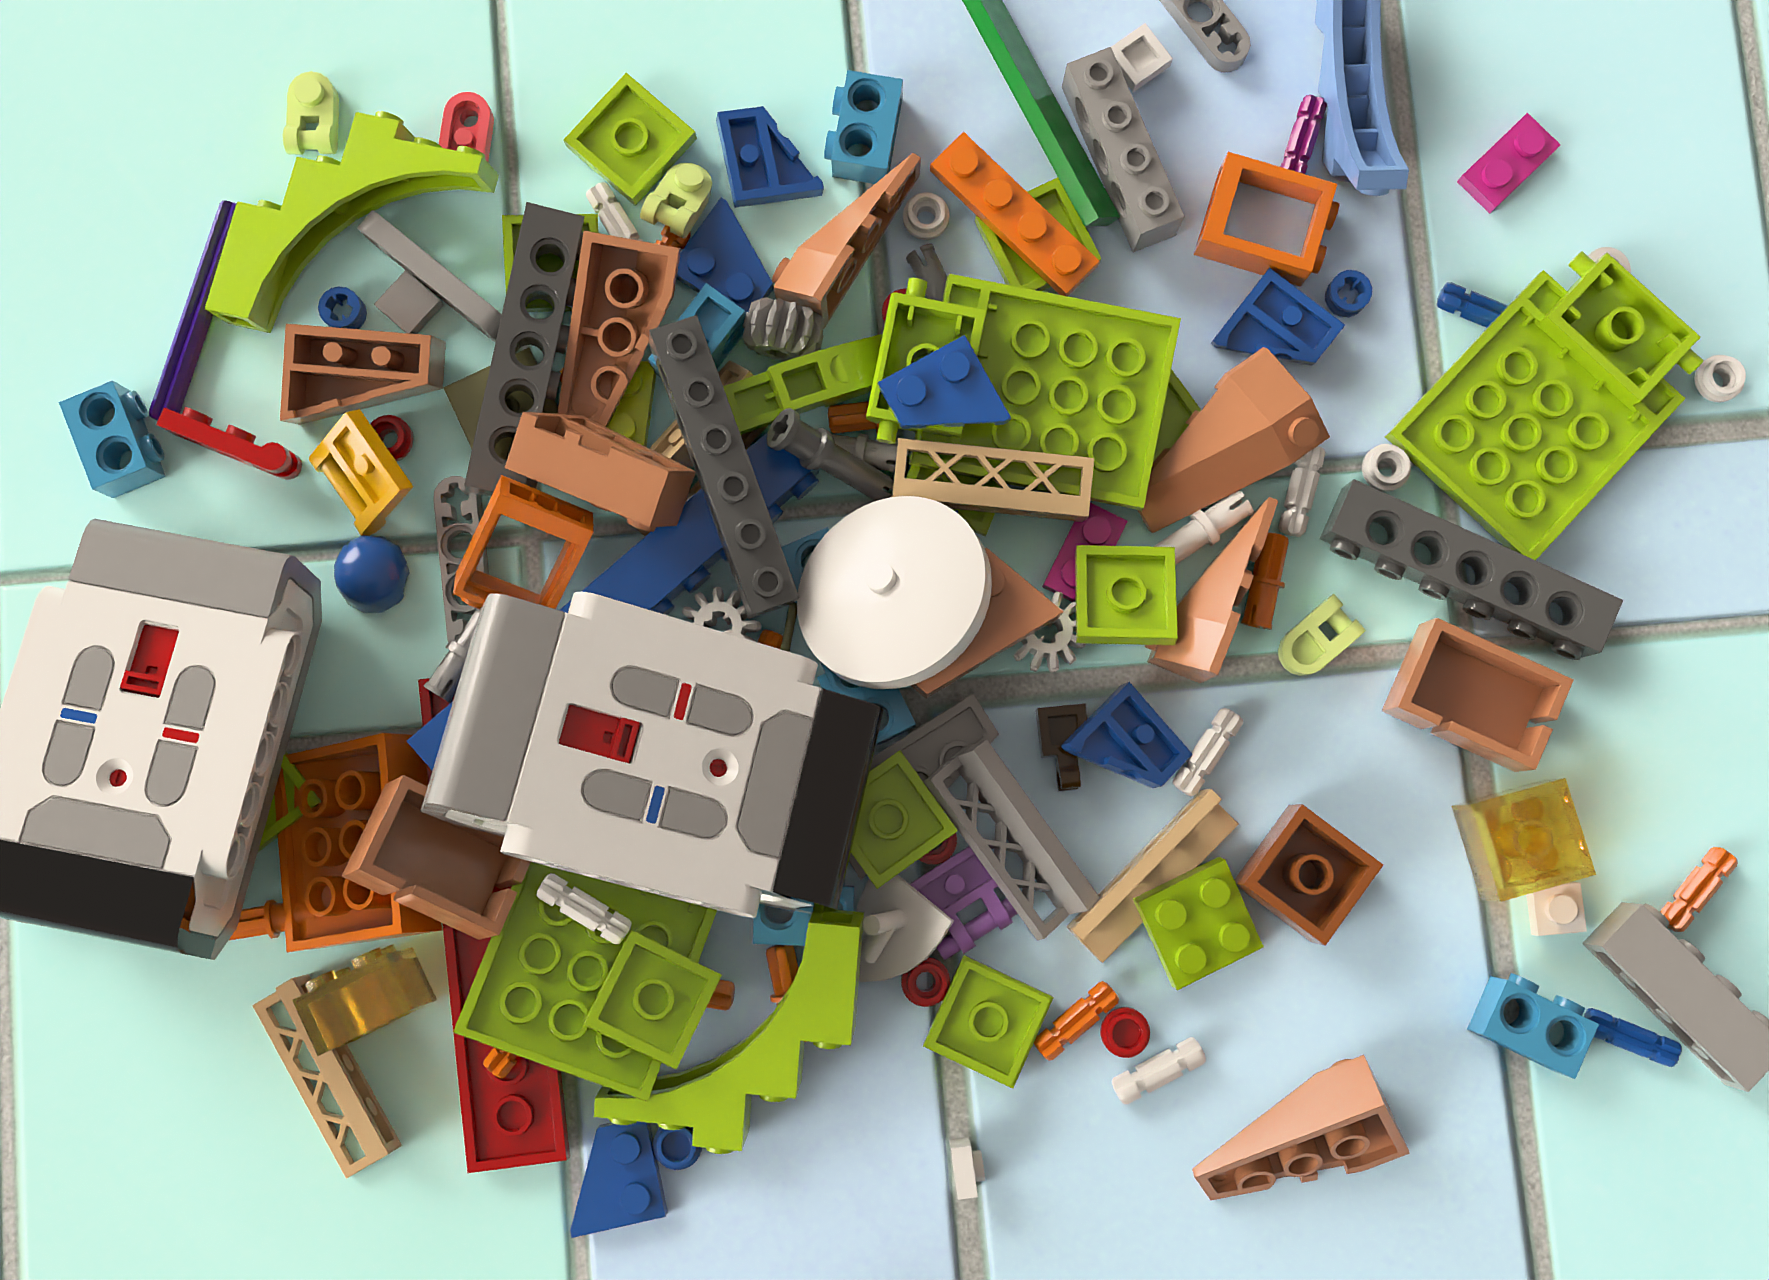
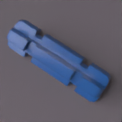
(1472, 306)
(1635, 1038)

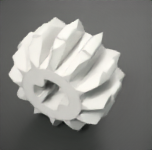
(709, 613)
(1059, 642)

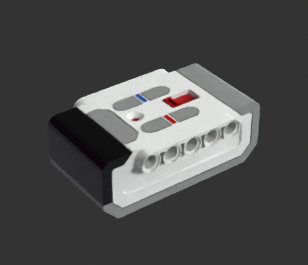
(150, 735)
(655, 755)

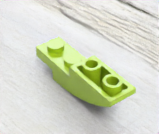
(805, 383)

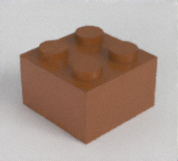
(1307, 874)

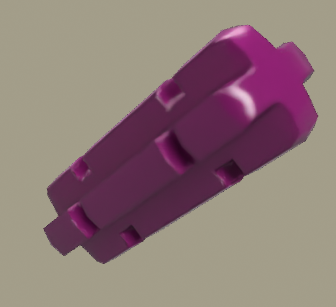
(1304, 134)

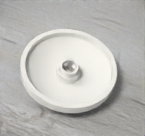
(894, 592)

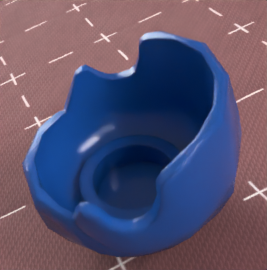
(371, 574)

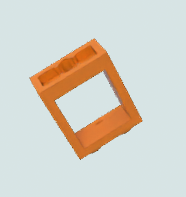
(1255, 257)
(536, 510)

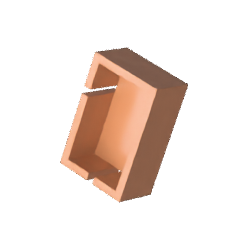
(1477, 695)
(435, 863)

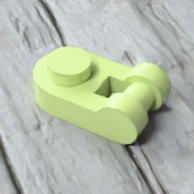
(311, 100)
(684, 188)
(1308, 649)

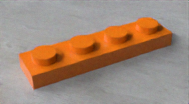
(1014, 215)

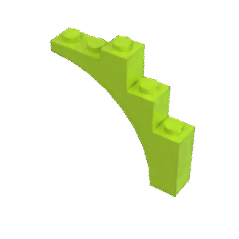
(324, 196)
(770, 1060)

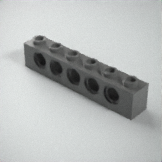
(541, 233)
(722, 466)
(1585, 609)

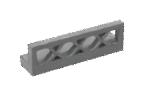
(1024, 829)

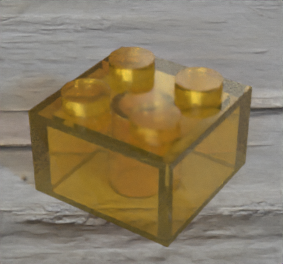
(1523, 840)
(360, 1001)

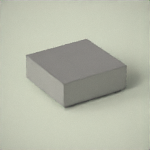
(409, 304)

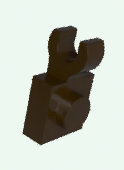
(1054, 728)

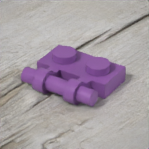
(956, 886)

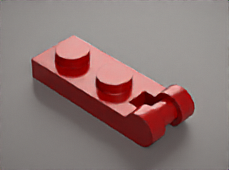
(232, 443)

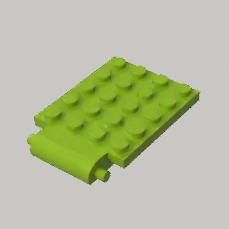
(1065, 367)
(1550, 402)
(550, 968)

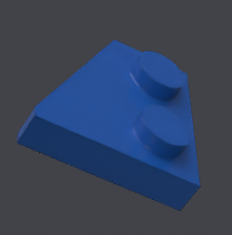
(762, 161)
(724, 260)
(1281, 320)
(944, 390)
(1129, 739)
(620, 1181)

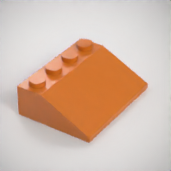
(320, 843)

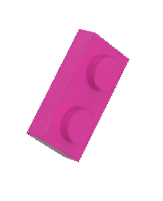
(1508, 163)
(1099, 529)

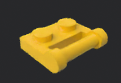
(361, 471)

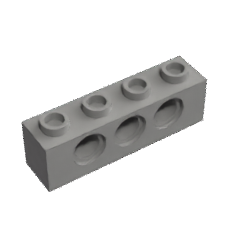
(1122, 149)

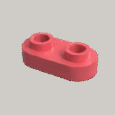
(453, 131)

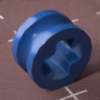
(1356, 280)
(337, 296)

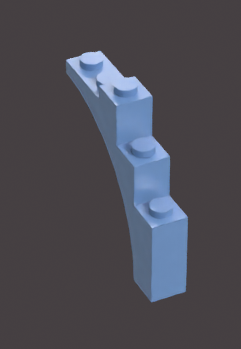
(1358, 126)

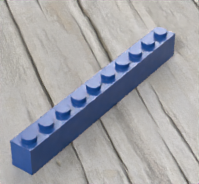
(669, 558)

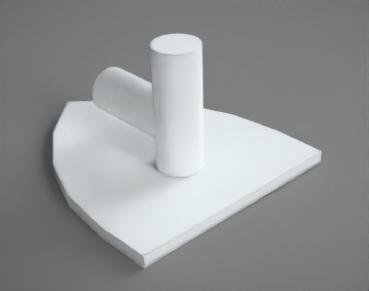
(898, 929)

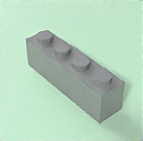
(1684, 993)

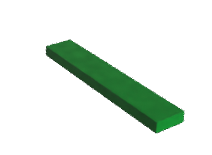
(1042, 112)

